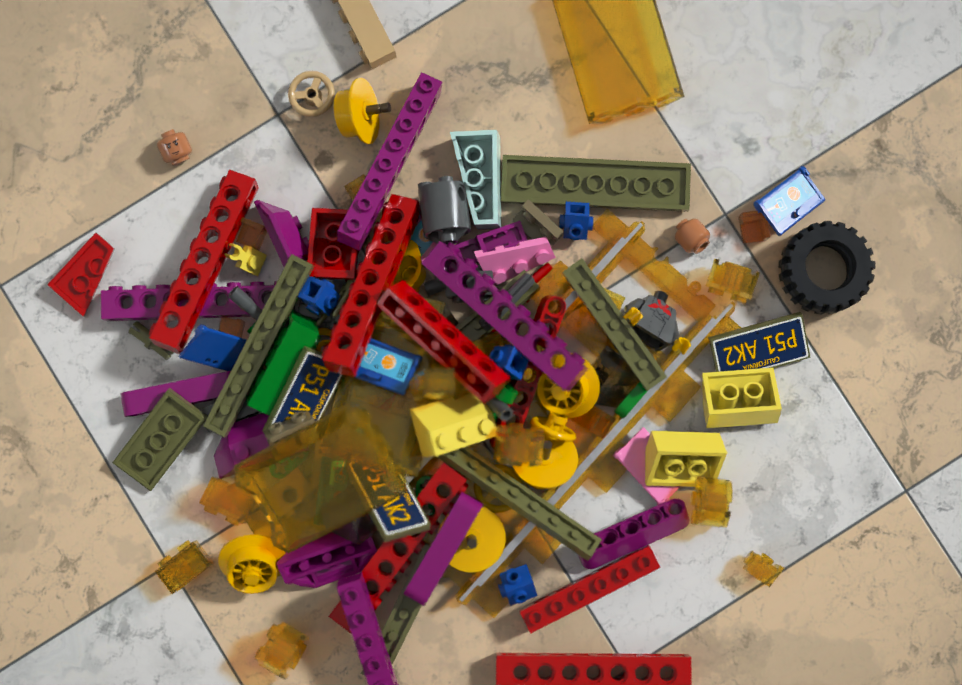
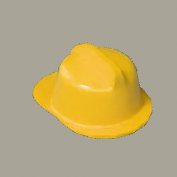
(411, 268)

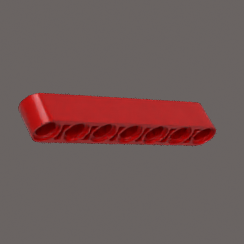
(529, 386)

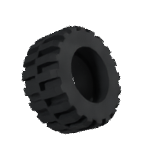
(851, 249)

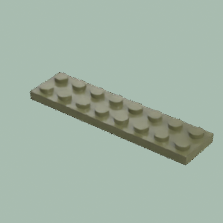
(596, 182)

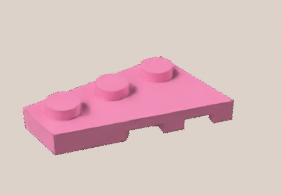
(511, 261)

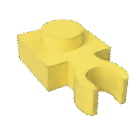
(247, 258)

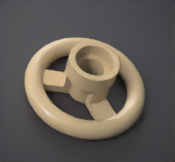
(315, 101)

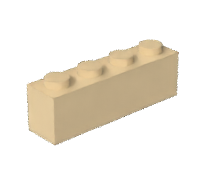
(366, 31)

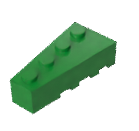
(281, 361)

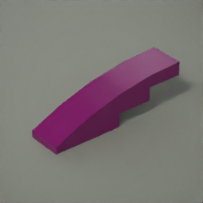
(507, 236)

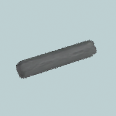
(517, 292)

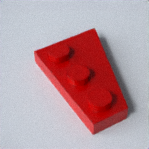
(83, 273)

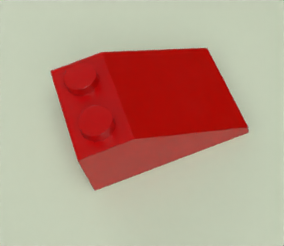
(325, 252)

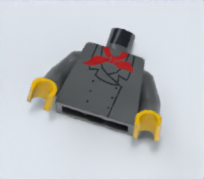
(655, 322)

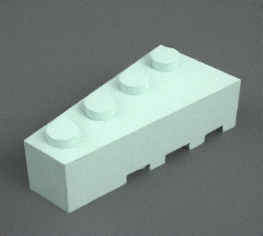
(481, 173)

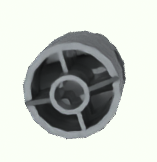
(444, 210)

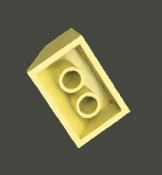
(740, 398)
(452, 424)
(679, 457)

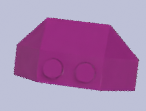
(283, 231)
(241, 443)
(325, 561)

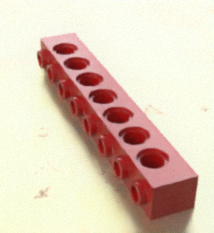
(176, 338)
(348, 360)
(413, 543)
(679, 663)

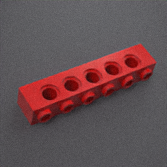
(443, 341)
(589, 588)

